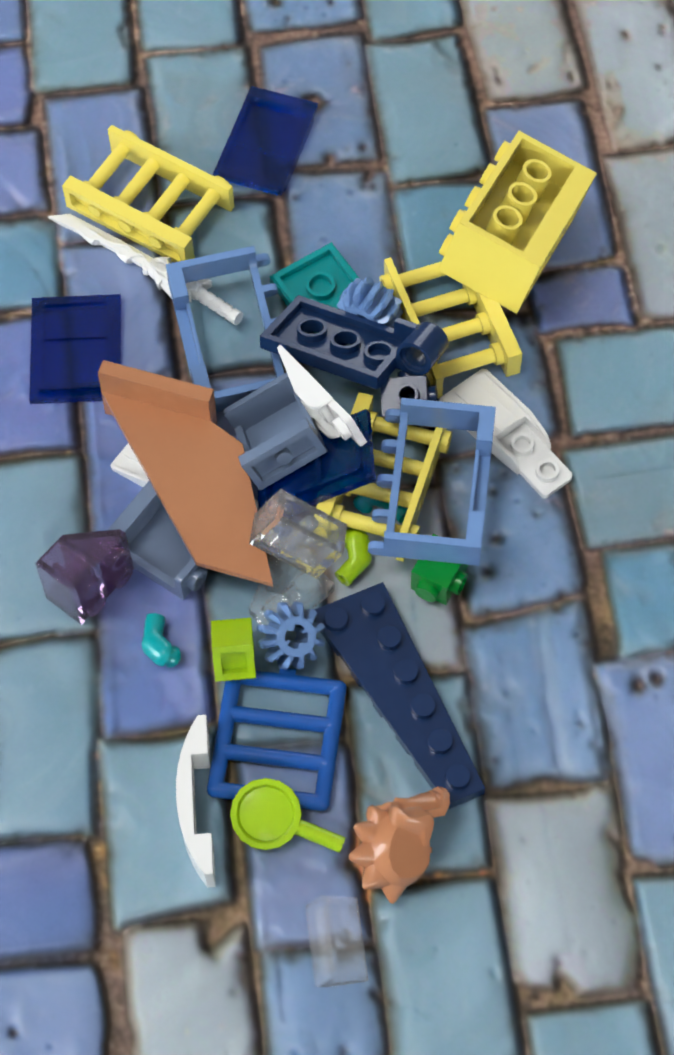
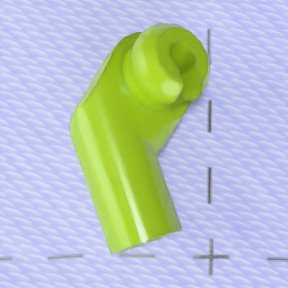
(358, 554)

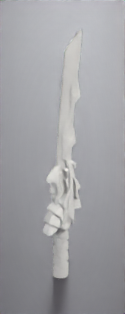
(150, 266)

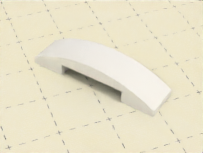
(195, 755)

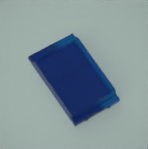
(266, 141)

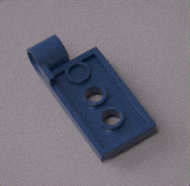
(374, 347)

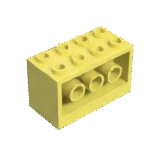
(514, 220)

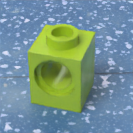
(233, 649)

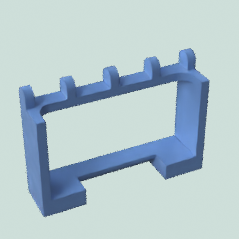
(207, 267)
(428, 547)

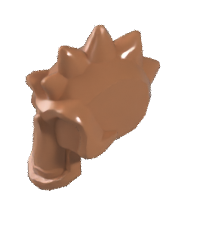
(397, 841)

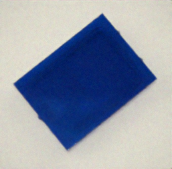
(69, 345)
(333, 473)

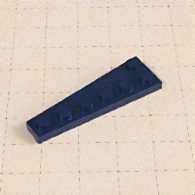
(389, 669)

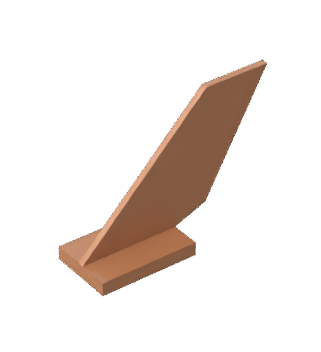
(189, 466)

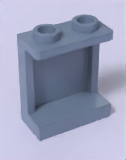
(274, 432)
(157, 545)

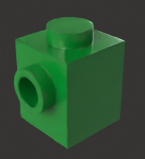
(438, 580)

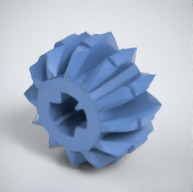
(371, 301)
(285, 650)

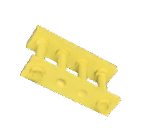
(140, 226)
(489, 320)
(438, 441)

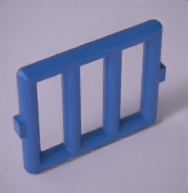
(329, 725)

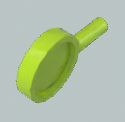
(270, 814)

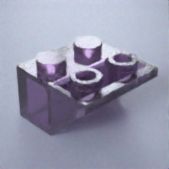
(85, 570)

